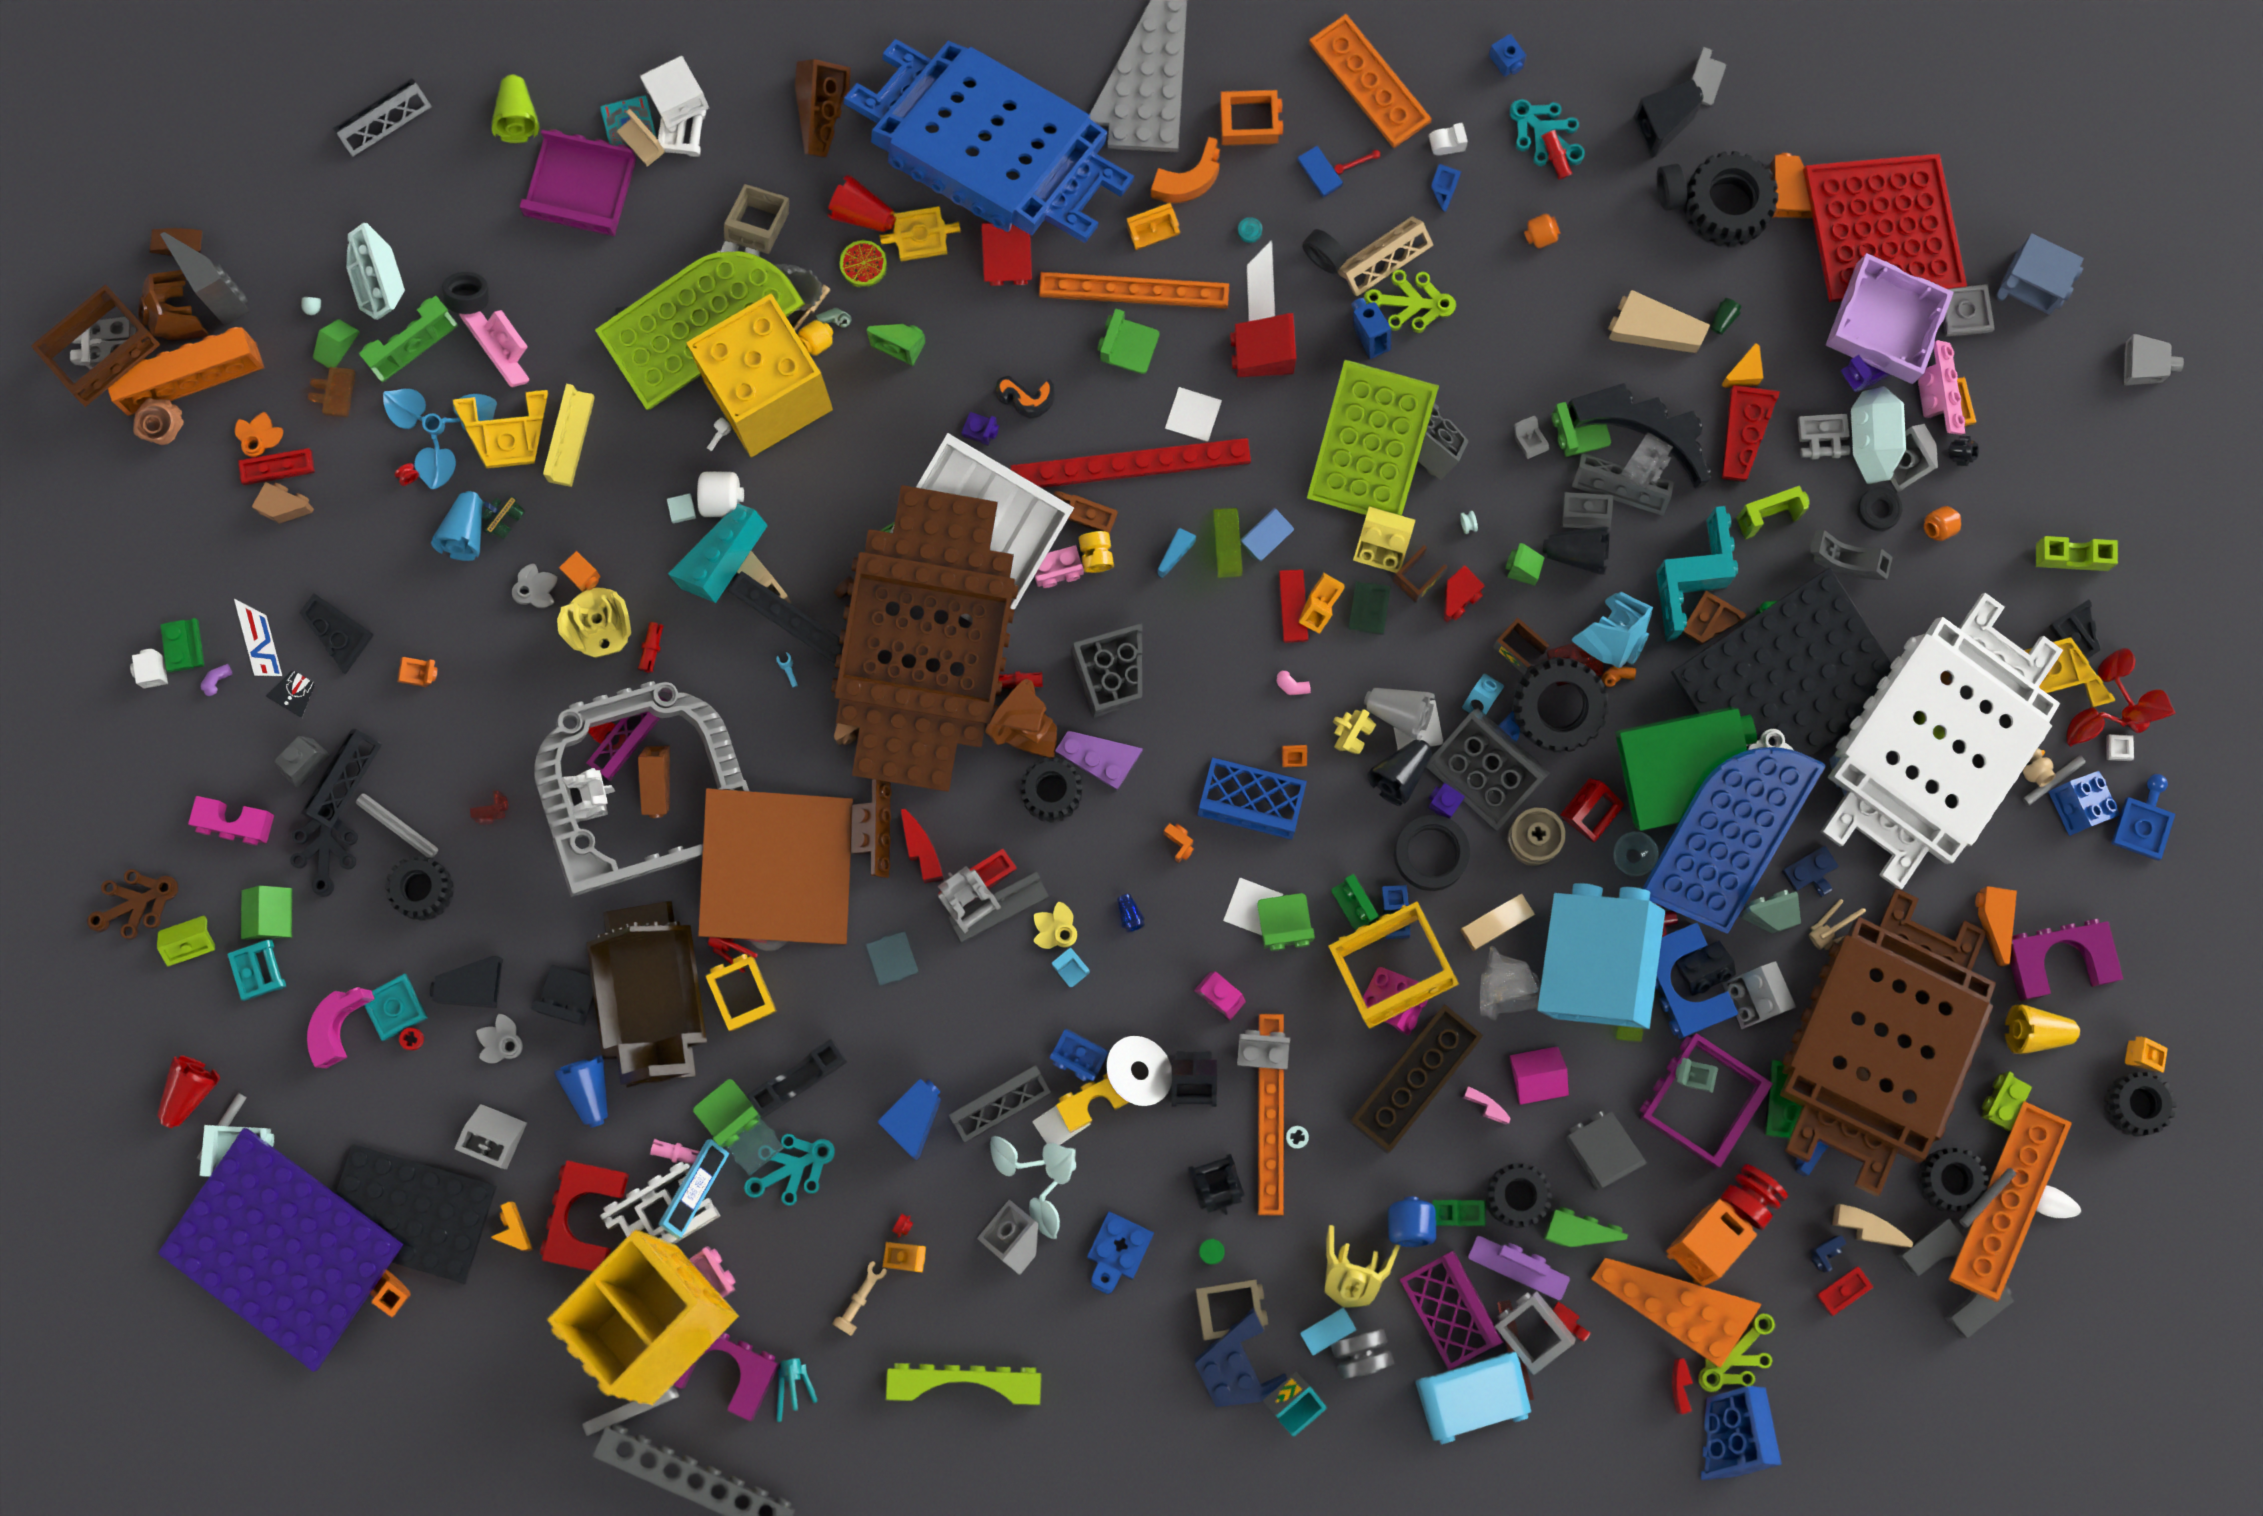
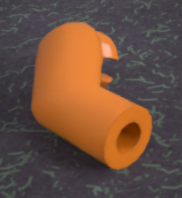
(1614, 674)

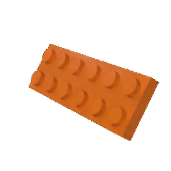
(1370, 81)

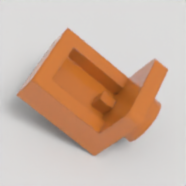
(416, 672)
(1179, 836)

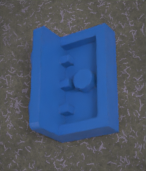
(1079, 1055)

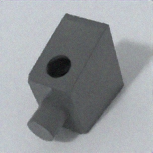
(301, 760)

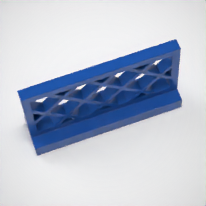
(1252, 818)

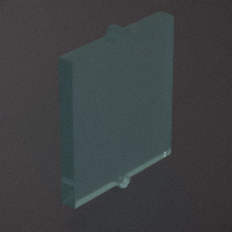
(892, 958)
(755, 1147)

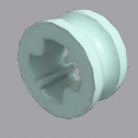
(1468, 522)
(1301, 1143)

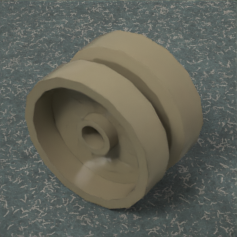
(1546, 826)

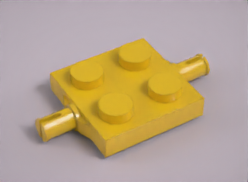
(920, 233)

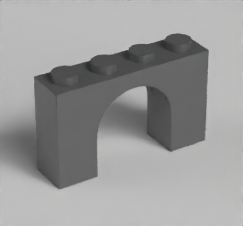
(1944, 1241)

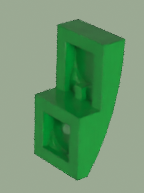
(1460, 1212)

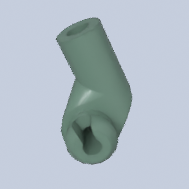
(835, 316)

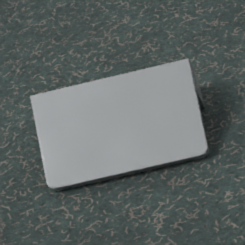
(1708, 76)

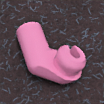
(1290, 686)

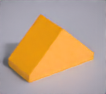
(1747, 371)

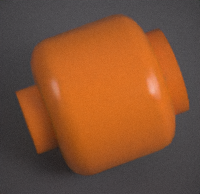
(1542, 231)
(1942, 523)

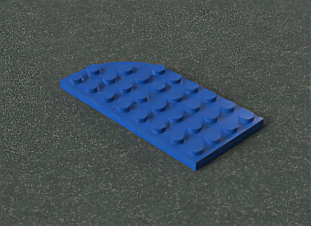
(1731, 834)

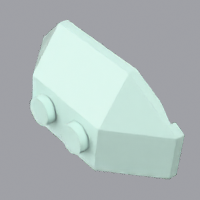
(373, 272)
(1878, 433)

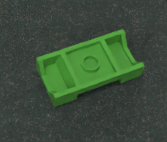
(410, 343)

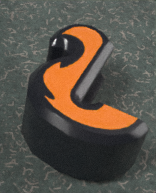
(1026, 403)

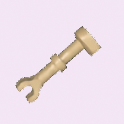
(858, 1300)

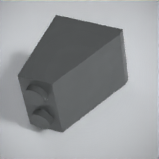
(1604, 1149)

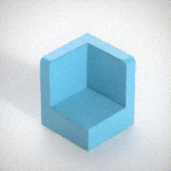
(1070, 967)

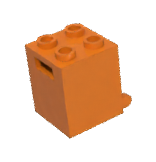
(1711, 1242)

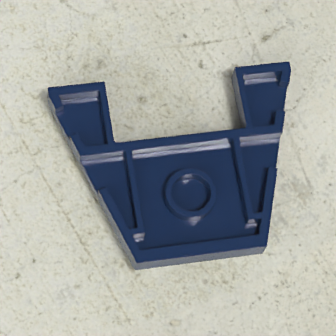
(1228, 1369)

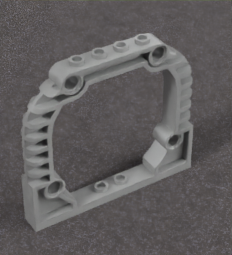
(588, 868)

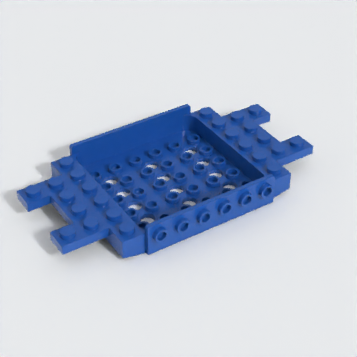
(1048, 189)

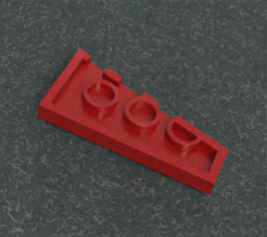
(1746, 426)

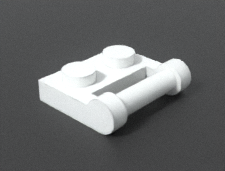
(672, 138)

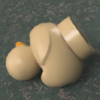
(2040, 769)

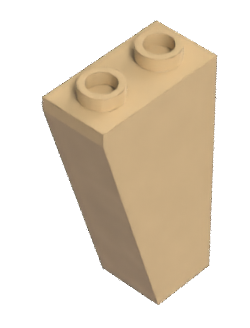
(1656, 325)

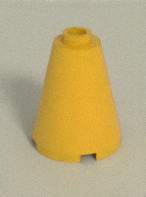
(2038, 1030)

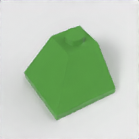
(897, 341)

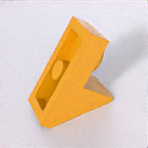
(2146, 1054)
(516, 1234)
(904, 1257)

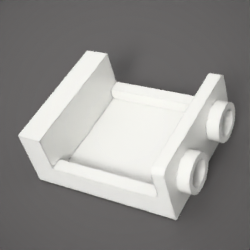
(674, 91)

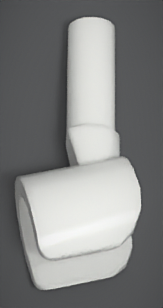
(723, 429)

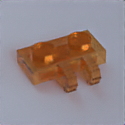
(338, 392)

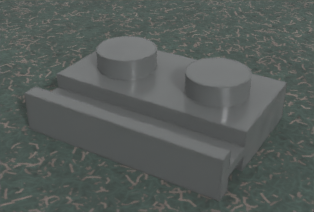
(1587, 510)

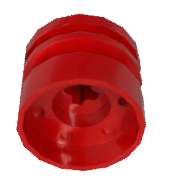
(1756, 1193)

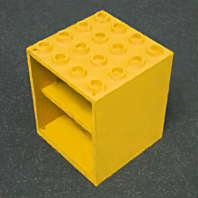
(760, 375)
(642, 1319)

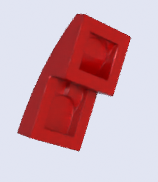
(1680, 1378)

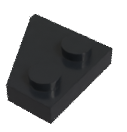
(2080, 627)

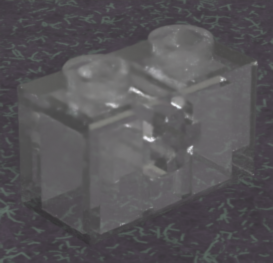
(1647, 460)

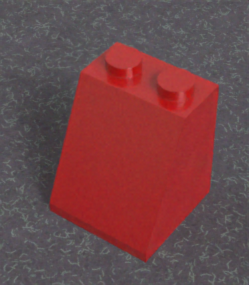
(1006, 255)
(1264, 346)

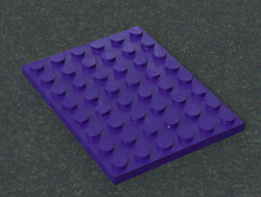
(280, 1249)

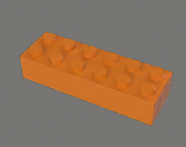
(187, 370)

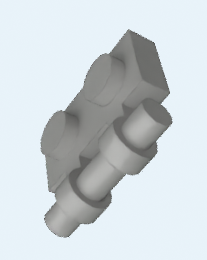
(1823, 428)

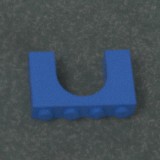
(1685, 1015)

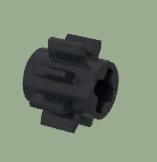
(1963, 450)

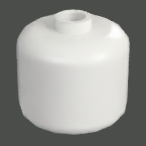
(718, 493)

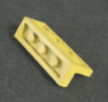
(568, 436)

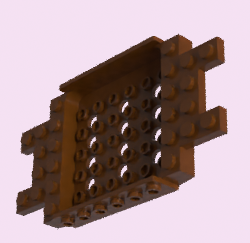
(1856, 1113)

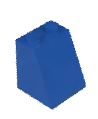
(913, 1116)

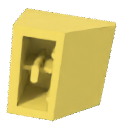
(1384, 540)

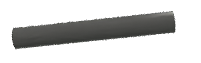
(1987, 1198)

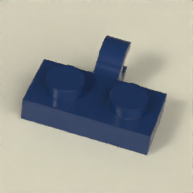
(1811, 870)

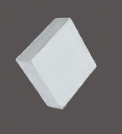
(2120, 747)

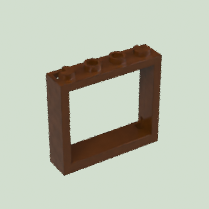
(112, 366)

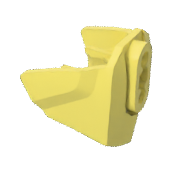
(579, 626)
(1353, 1284)

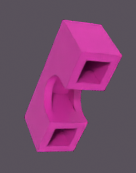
(209, 817)

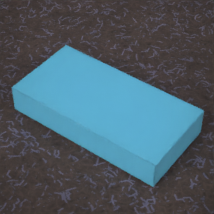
(1328, 1331)

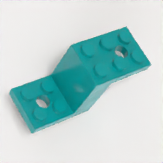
(1696, 573)

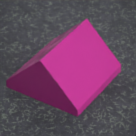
(1539, 1075)

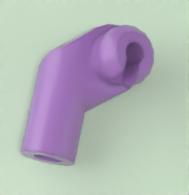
(212, 677)

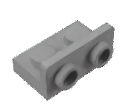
(1263, 1051)

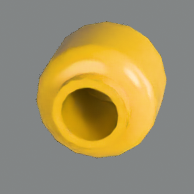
(816, 337)

